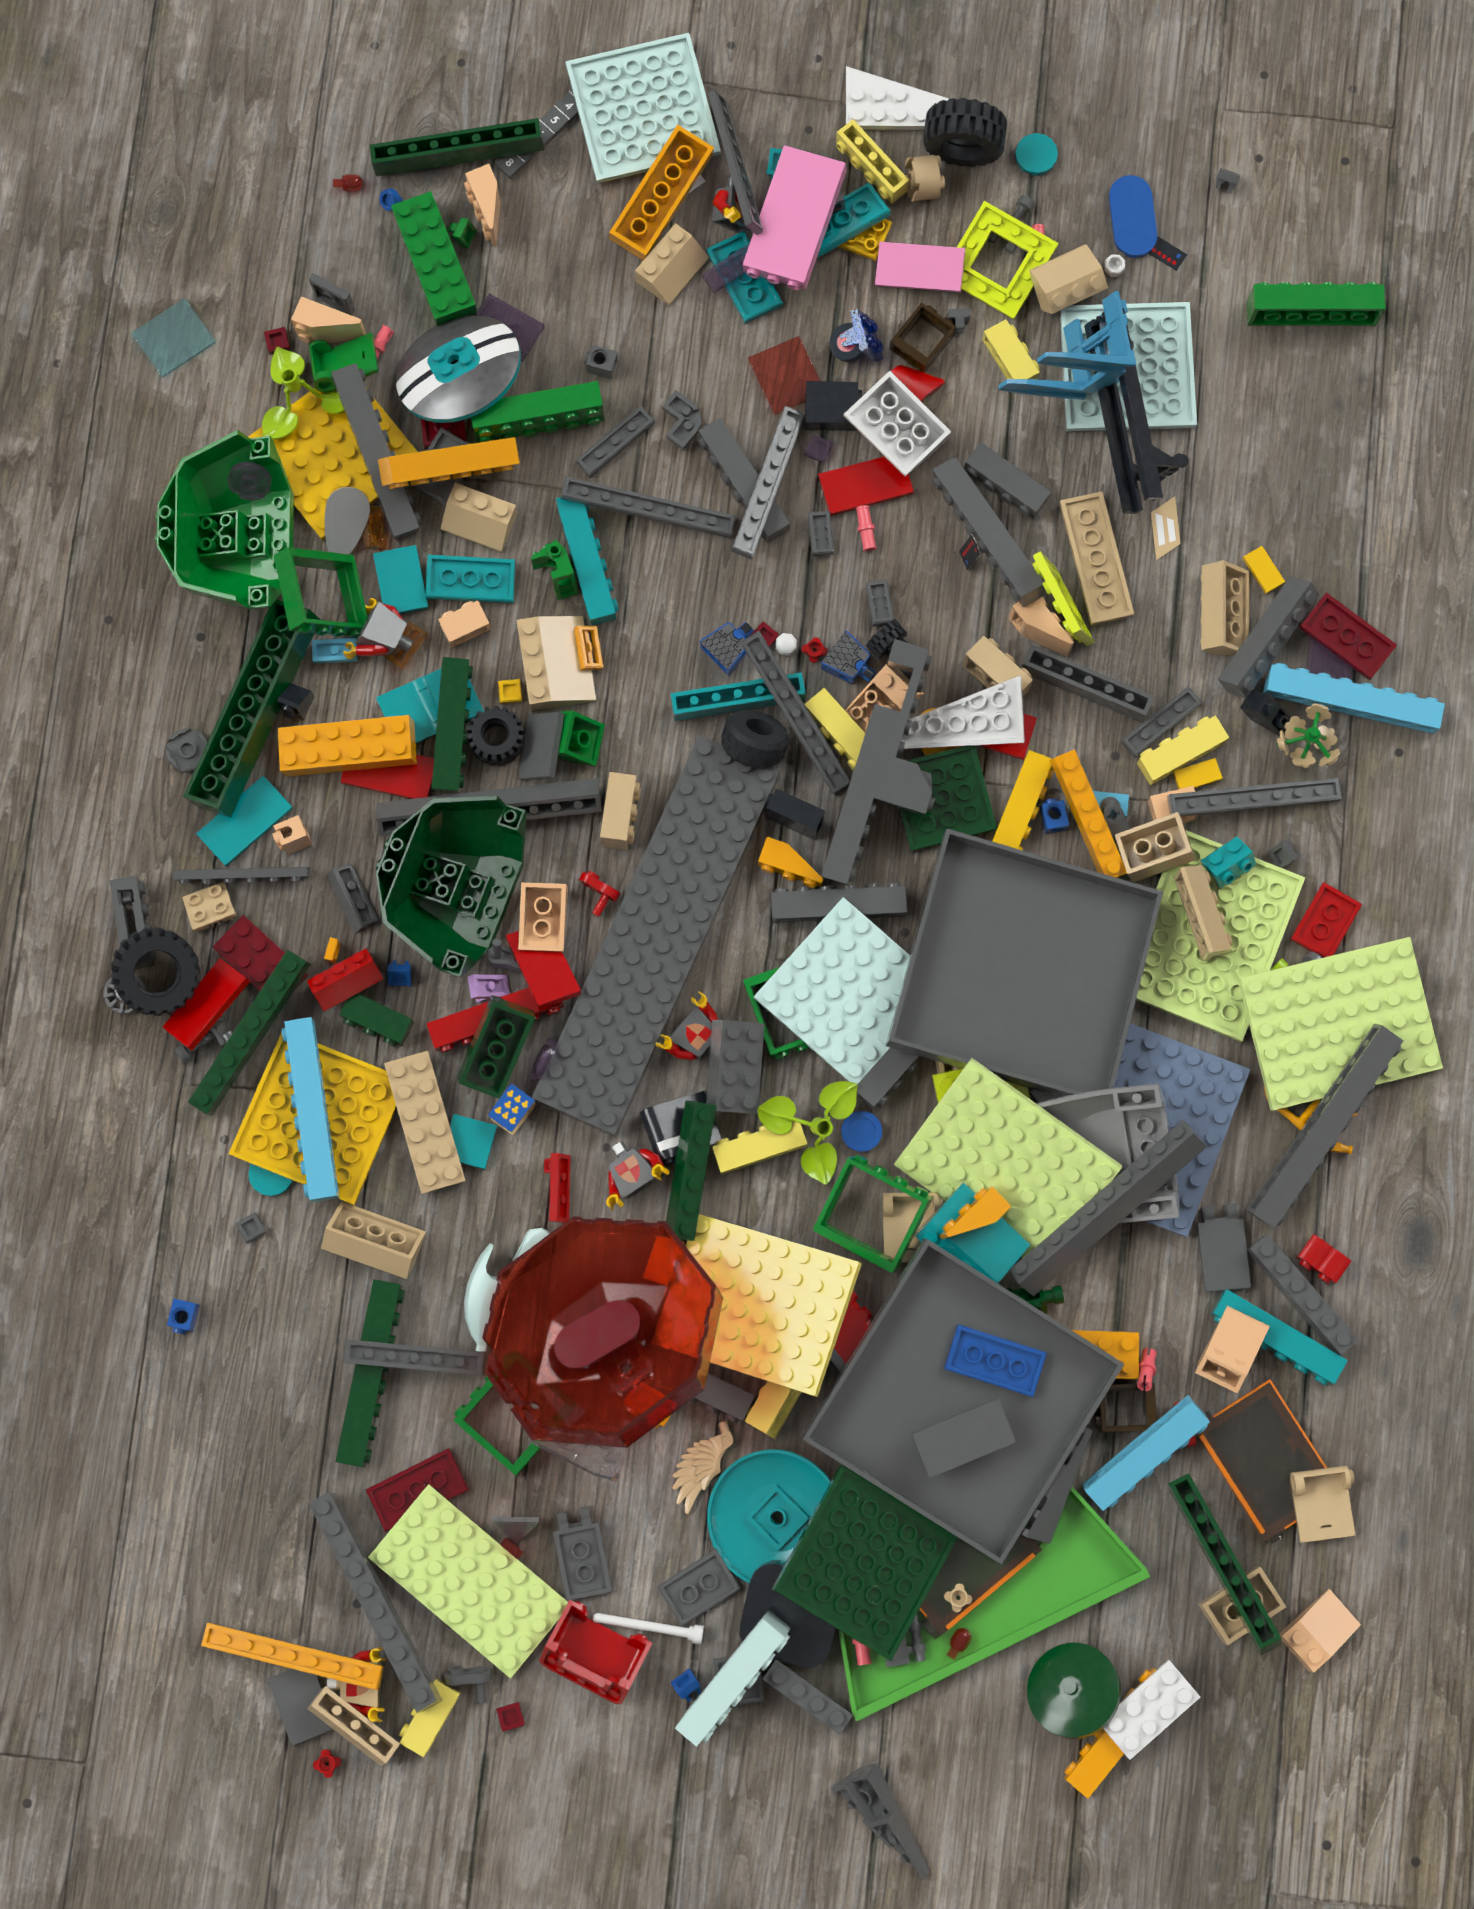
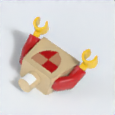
(361, 1698)

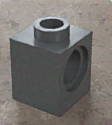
(607, 368)

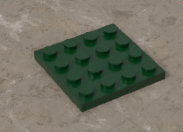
(959, 799)

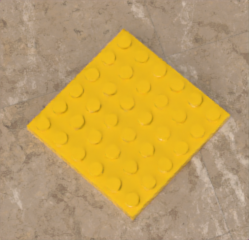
(326, 457)
(358, 1115)

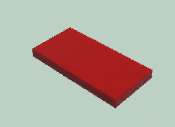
(863, 485)
(401, 781)
(545, 973)
(208, 1004)

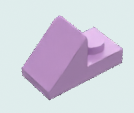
(484, 986)

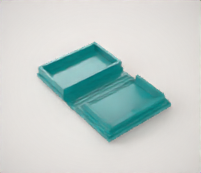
(420, 702)

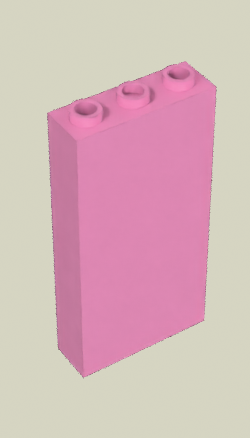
(795, 218)

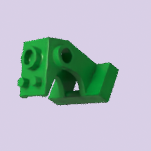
(563, 576)

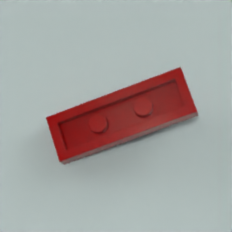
(559, 1169)

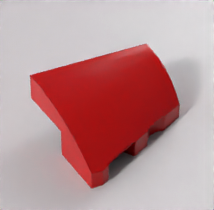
(918, 382)

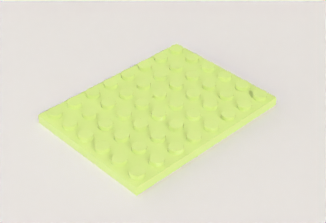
(1209, 990)
(1319, 1011)
(1002, 1139)

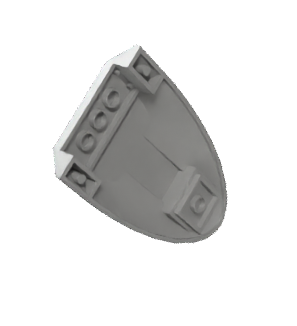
(1123, 1126)

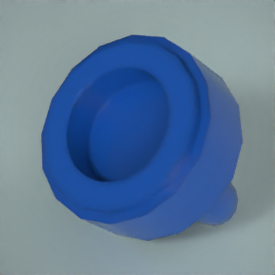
(389, 197)

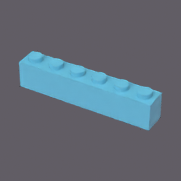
(1146, 1453)

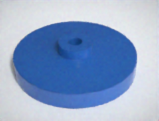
(861, 1131)

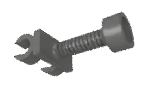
(1024, 205)
(185, 1053)

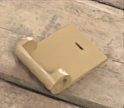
(898, 1215)
(1323, 1503)

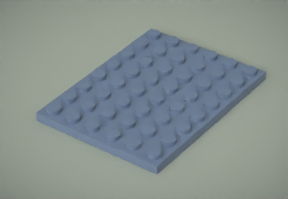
(1196, 1090)

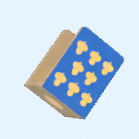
(512, 1109)

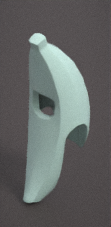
(482, 1286)

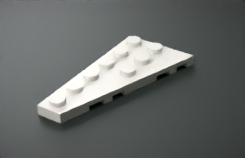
(885, 103)
(978, 719)

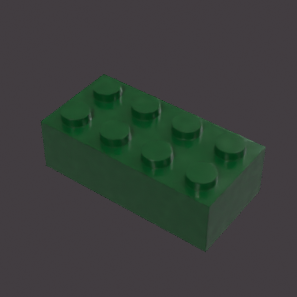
(496, 1047)

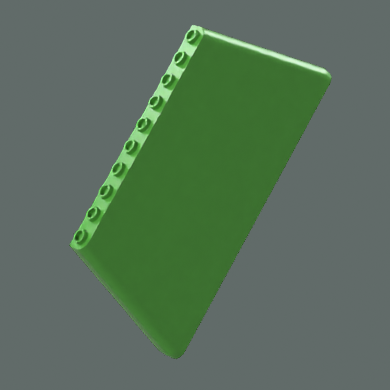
(1068, 1575)

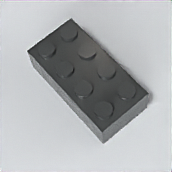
(735, 1066)

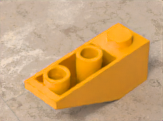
(783, 859)
(985, 1210)

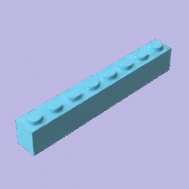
(1354, 698)
(311, 1110)

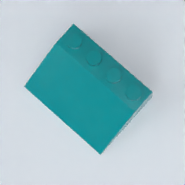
(986, 1249)

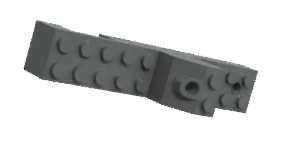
(879, 772)

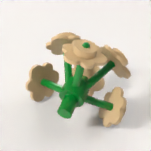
(1320, 737)

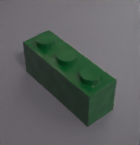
(376, 1019)

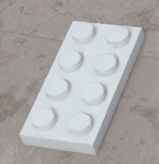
(1150, 1709)

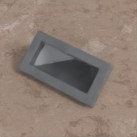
(516, 1527)

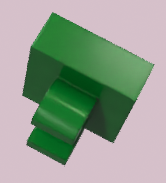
(463, 232)

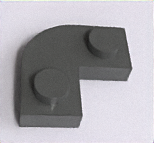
(688, 419)

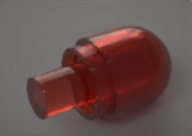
(349, 183)
(959, 1642)

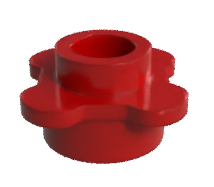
(808, 649)
(320, 1763)

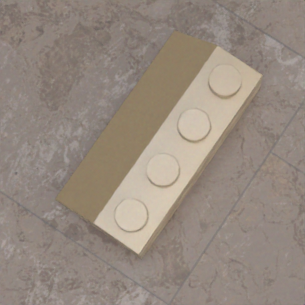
(1224, 608)
(1202, 912)
(373, 1240)

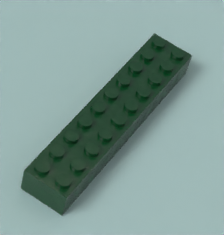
(248, 713)

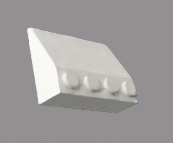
(898, 424)

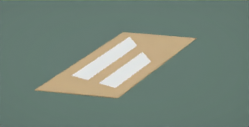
(1165, 528)

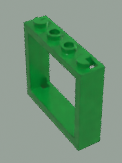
(349, 584)
(779, 1052)
(855, 1245)
(463, 1411)

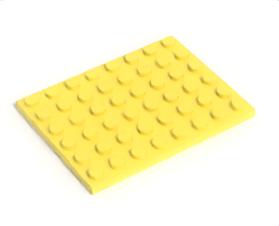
(777, 1303)

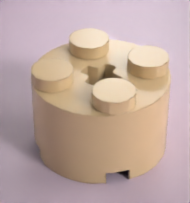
(924, 177)

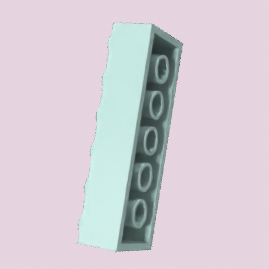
(735, 1675)

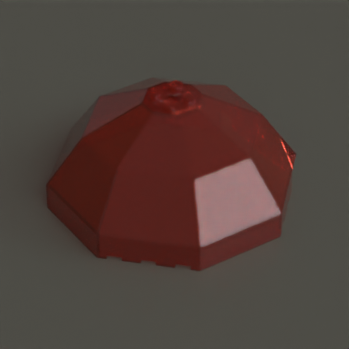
(573, 1275)

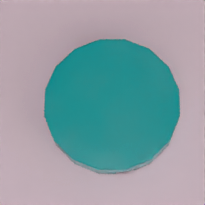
(1036, 154)
(267, 1182)

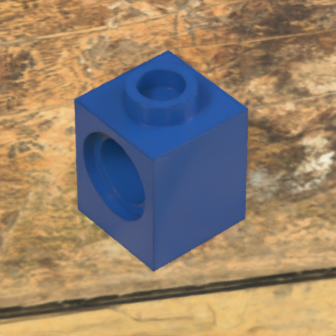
(1054, 825)
(177, 1307)

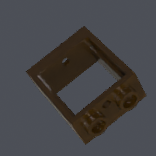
(910, 354)
(1150, 1411)

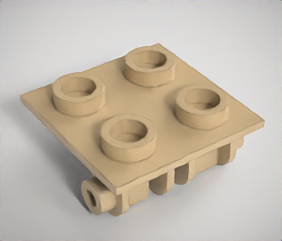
(208, 907)

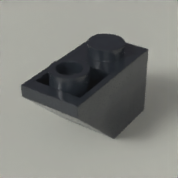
(295, 701)
(1265, 711)

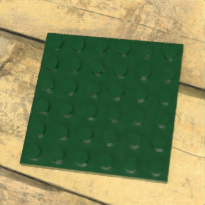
(865, 1562)

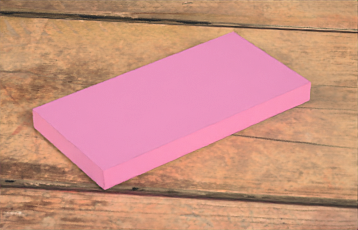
(920, 267)

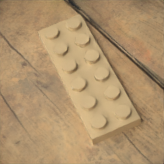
(1096, 558)
(424, 1122)

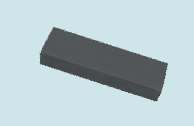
(352, 898)

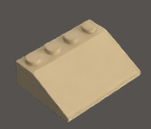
(553, 662)

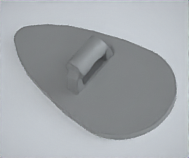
(345, 519)

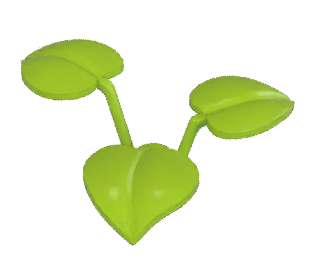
(285, 370)
(839, 1101)

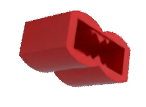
(1323, 1259)

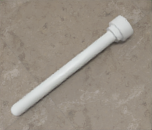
(693, 1633)

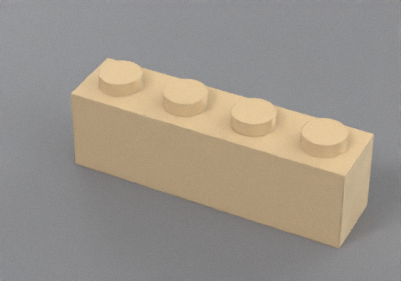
(353, 1726)

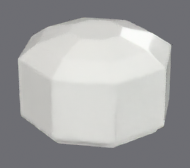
(1114, 265)
(786, 644)

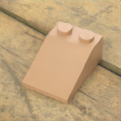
(319, 322)
(543, 916)
(1319, 1631)

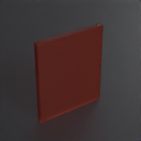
(783, 373)

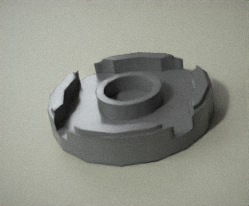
(185, 749)

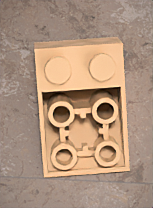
(485, 197)
(1041, 626)
(886, 690)
(1232, 1349)

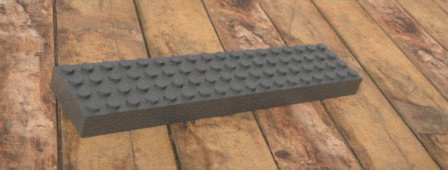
(655, 938)

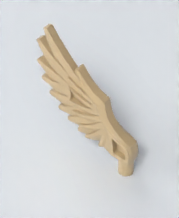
(701, 1465)

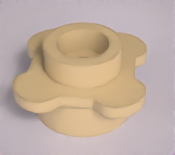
(964, 1597)

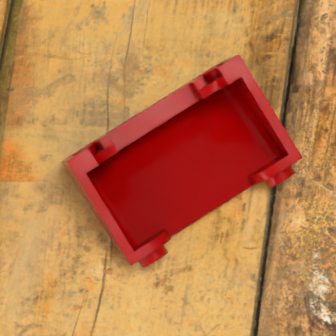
(594, 1654)

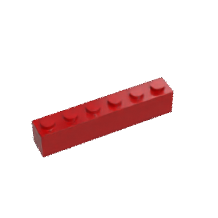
(462, 1025)

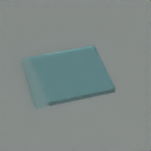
(173, 337)

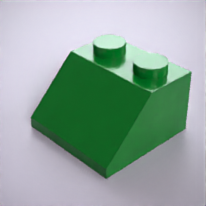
(580, 739)

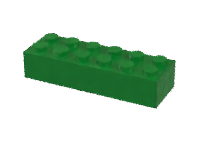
(434, 258)
(1315, 304)
(540, 412)

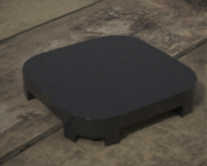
(809, 1635)

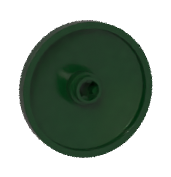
(1073, 1690)

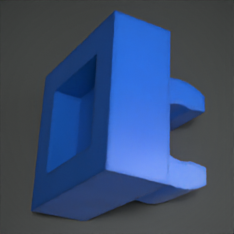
(399, 974)
(686, 1684)

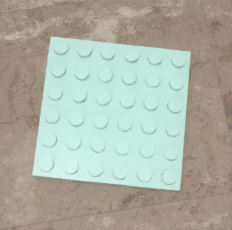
(634, 102)
(1164, 366)
(840, 990)

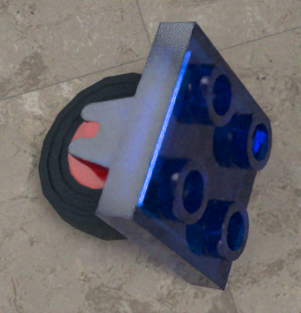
(857, 338)

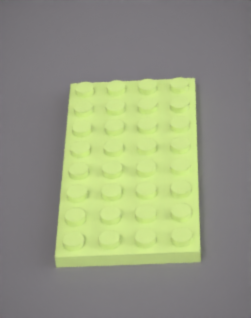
(469, 1581)

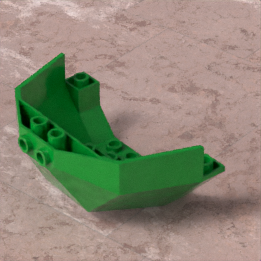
(214, 537)

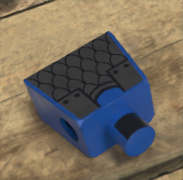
(724, 645)
(848, 660)

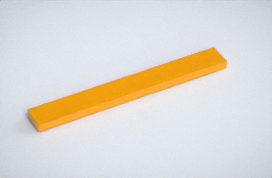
(292, 1656)

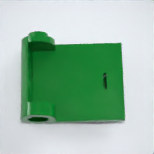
(328, 359)

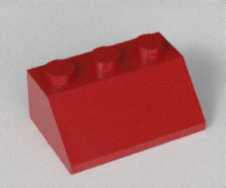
(345, 979)

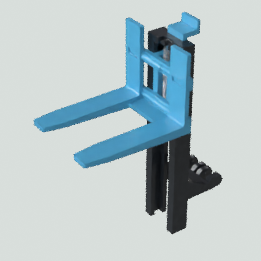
(1112, 361)

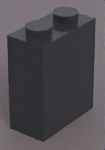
(827, 404)
(794, 813)

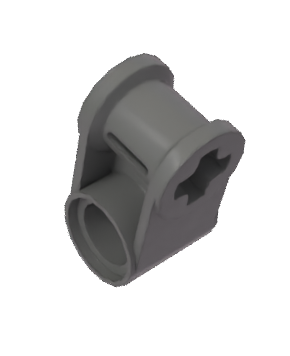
(1115, 819)

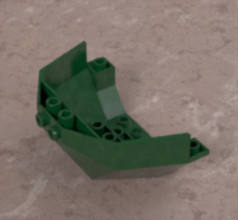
(452, 877)

